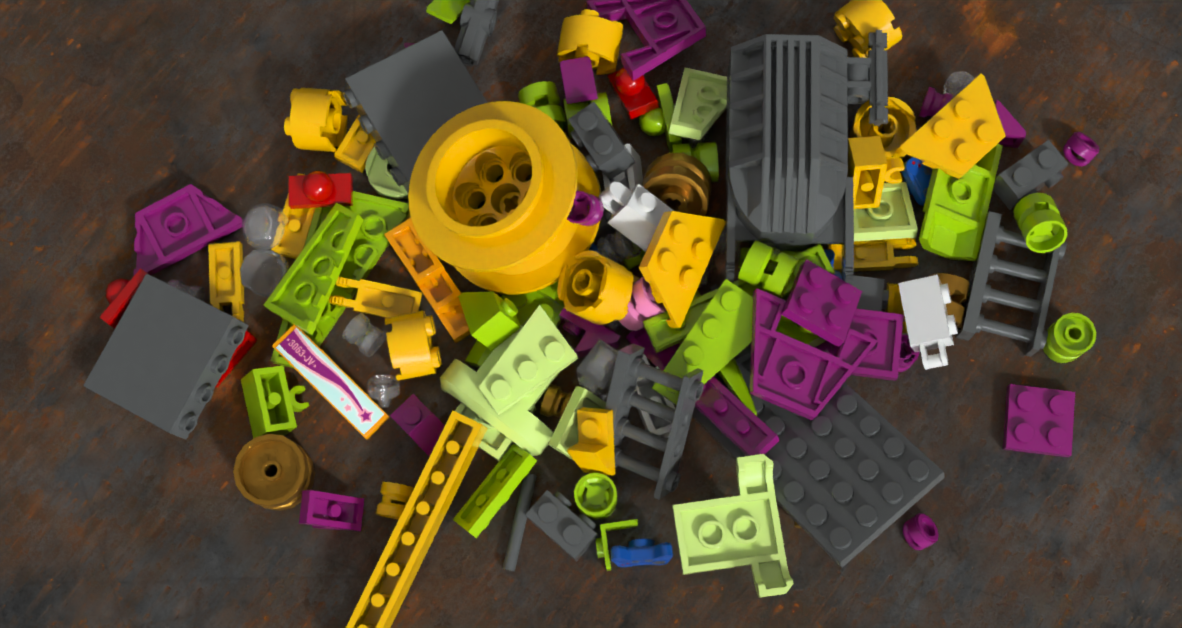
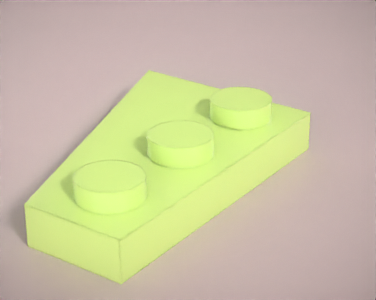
(699, 103)
(527, 363)

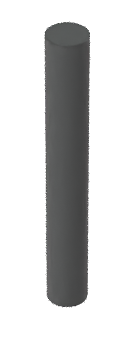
(519, 522)

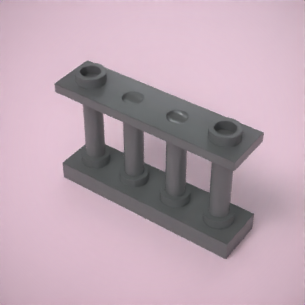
(980, 292)
(623, 396)

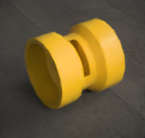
(393, 493)

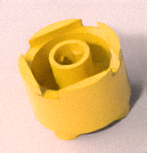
(860, 18)
(591, 37)
(316, 119)
(898, 130)
(596, 288)
(412, 345)

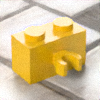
(870, 169)

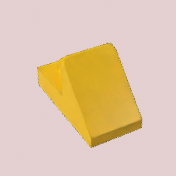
(596, 441)

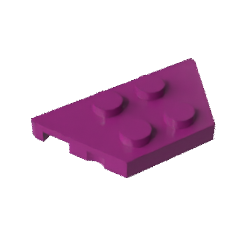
(179, 228)

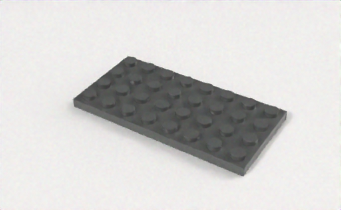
(840, 472)

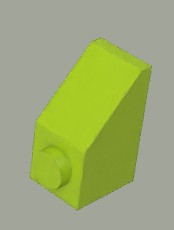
(489, 317)

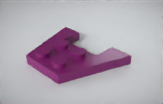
(661, 25)
(795, 372)

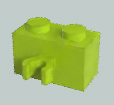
(270, 401)

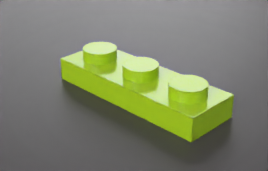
(495, 490)

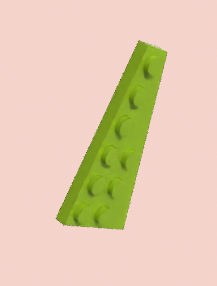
(379, 217)

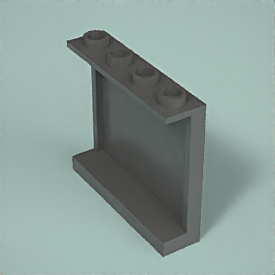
(410, 99)
(166, 356)

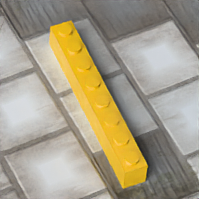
(418, 523)

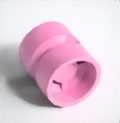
(641, 306)

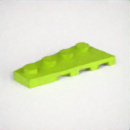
(311, 278)
(714, 339)

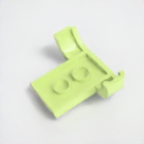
(514, 422)
(737, 530)

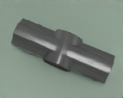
(475, 24)

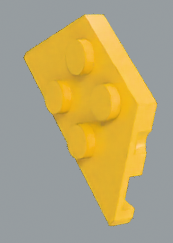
(958, 132)
(679, 259)

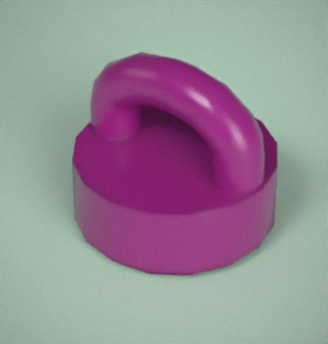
(1083, 146)
(920, 531)

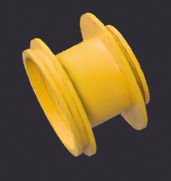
(522, 230)

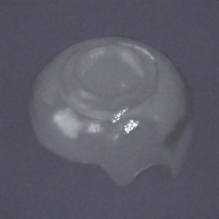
(264, 226)
(263, 271)

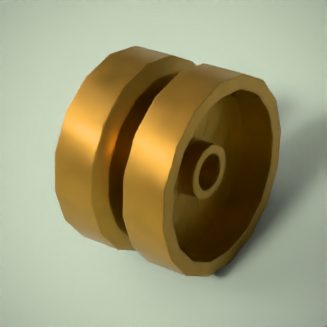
(679, 183)
(270, 455)

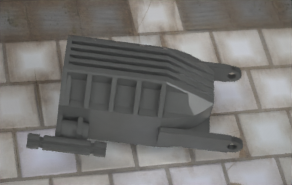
(792, 140)

